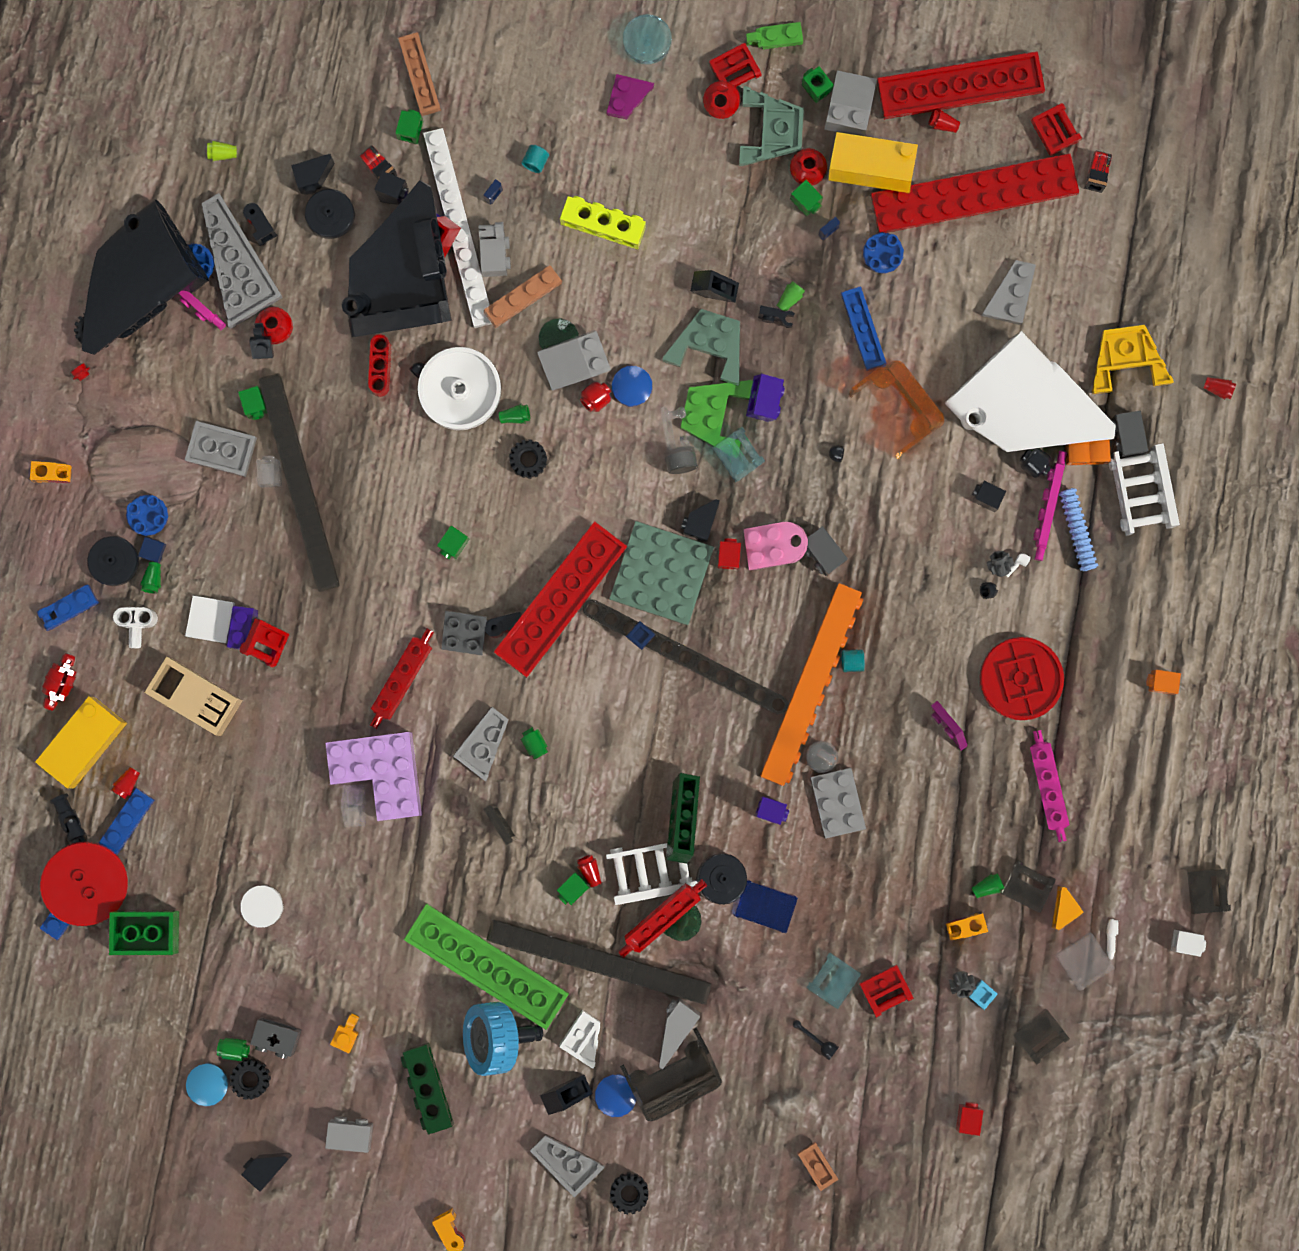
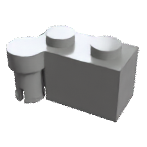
(493, 250)

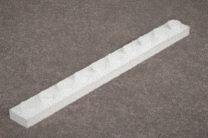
(454, 210)

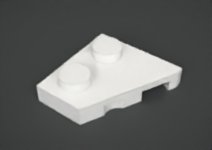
(582, 1038)

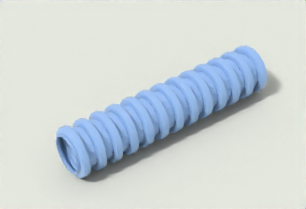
(1078, 529)

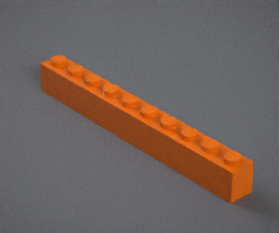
(811, 684)

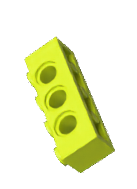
(630, 238)

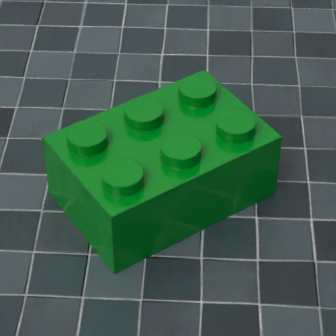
(144, 933)

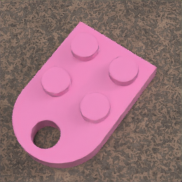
(773, 546)

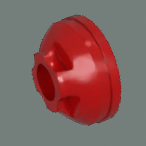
(732, 96)
(812, 175)
(284, 327)

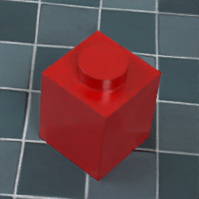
(729, 554)
(969, 1118)

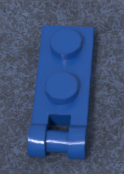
(68, 607)

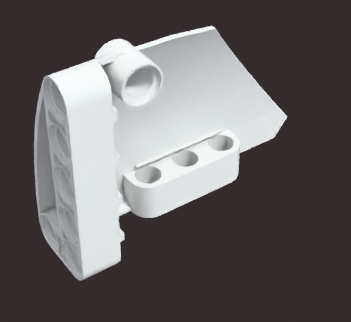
(1028, 402)

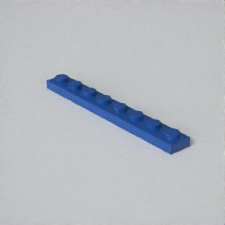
(114, 839)

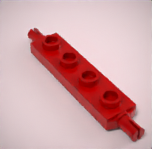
(401, 678)
(662, 918)

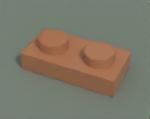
(817, 1166)

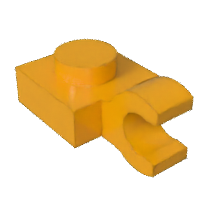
(345, 1035)

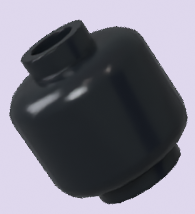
(1035, 462)

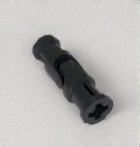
(73, 826)

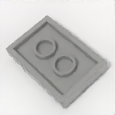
(220, 448)
(838, 803)

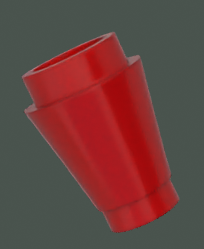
(942, 121)
(1220, 387)
(125, 783)
(589, 869)

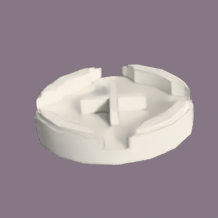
(261, 906)

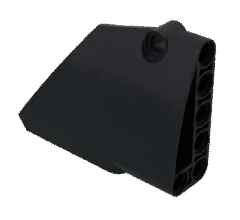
(399, 271)
(137, 276)

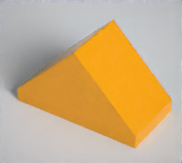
(1065, 909)

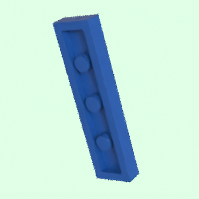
(863, 328)

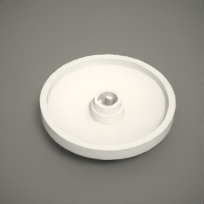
(459, 388)

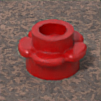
(80, 372)

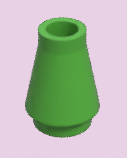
(790, 296)

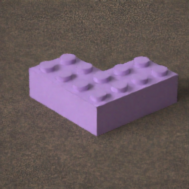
(385, 761)

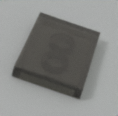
(500, 824)

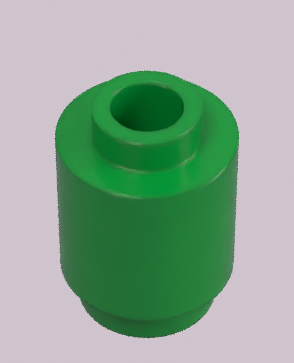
(534, 743)
(233, 1049)

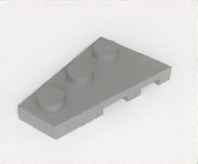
(1012, 295)
(482, 743)
(566, 1164)

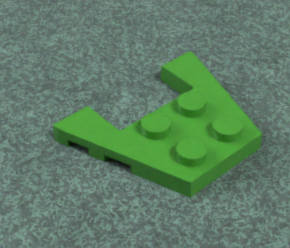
(706, 409)

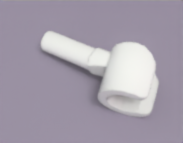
(1021, 559)

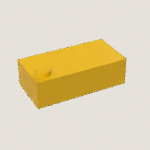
(872, 162)
(81, 742)

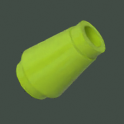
(221, 151)

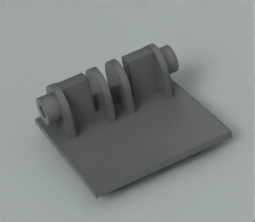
(464, 632)

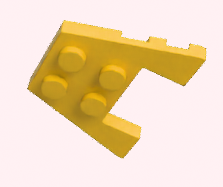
(1128, 349)

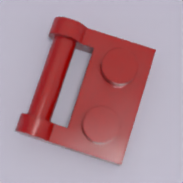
(734, 61)
(1050, 131)
(267, 636)
(883, 984)

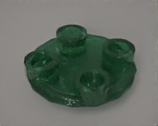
(555, 332)
(686, 926)

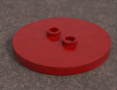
(1021, 678)
(84, 883)

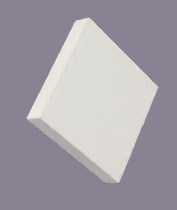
(209, 619)

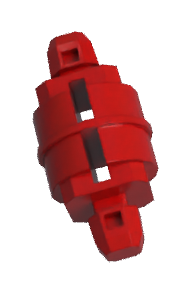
(58, 681)

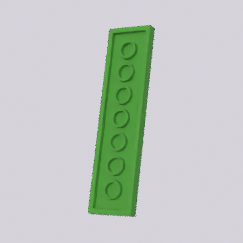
(486, 966)

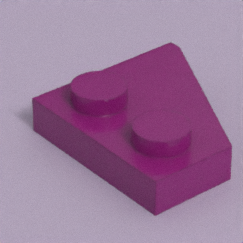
(627, 95)
(951, 728)

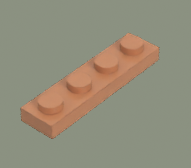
(419, 74)
(522, 296)

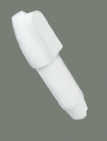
(1112, 930)

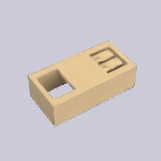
(192, 695)

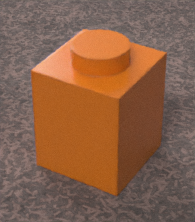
(1163, 682)

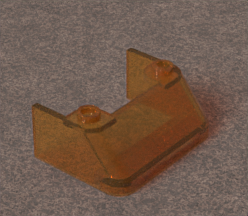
(928, 415)

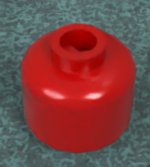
(595, 396)

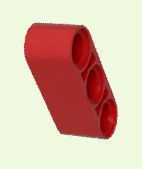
(376, 356)

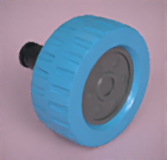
(494, 1039)

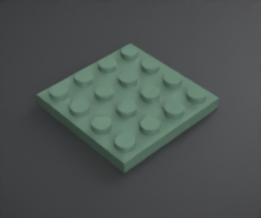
(661, 573)

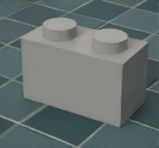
(349, 1135)

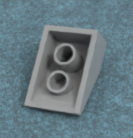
(850, 103)
(574, 360)
(679, 1022)

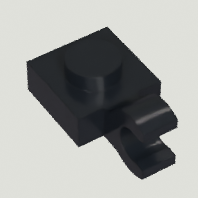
(771, 314)
(260, 344)

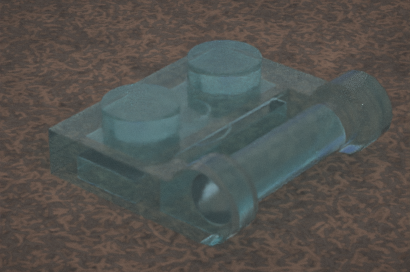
(734, 459)
(839, 984)

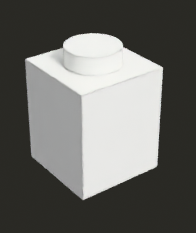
(1188, 943)

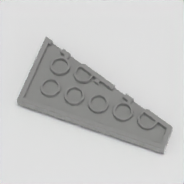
(240, 273)

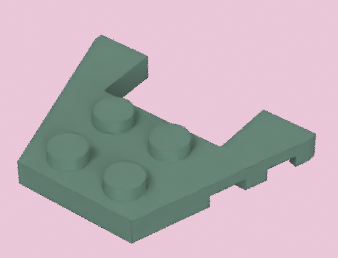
(780, 128)
(711, 335)

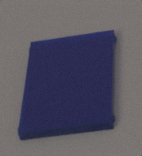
(766, 906)

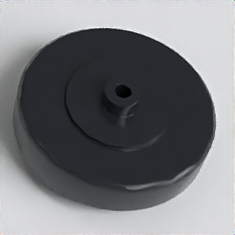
(329, 214)
(113, 561)
(724, 878)

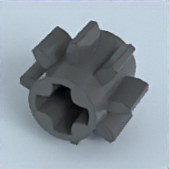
(1000, 563)
(962, 984)

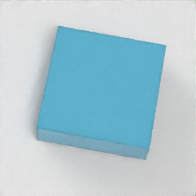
(983, 994)

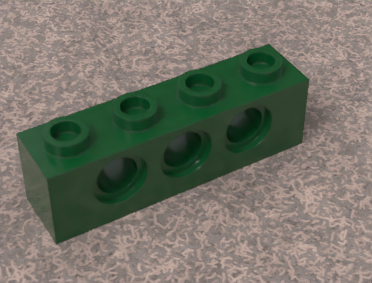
(683, 818)
(429, 1122)

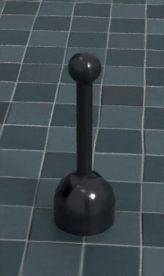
(827, 1049)

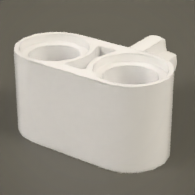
(135, 623)

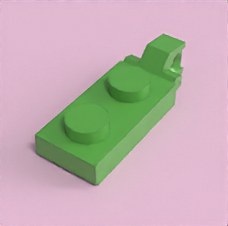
(776, 36)

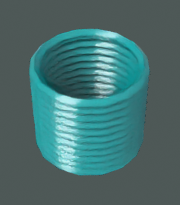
(535, 158)
(853, 660)

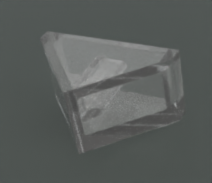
(353, 806)

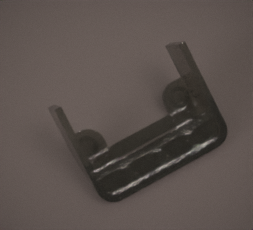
(676, 1083)

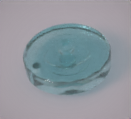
(647, 39)

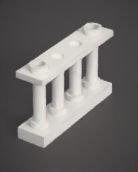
(1160, 477)
(645, 891)

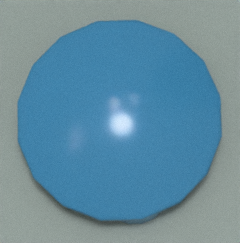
(207, 1084)

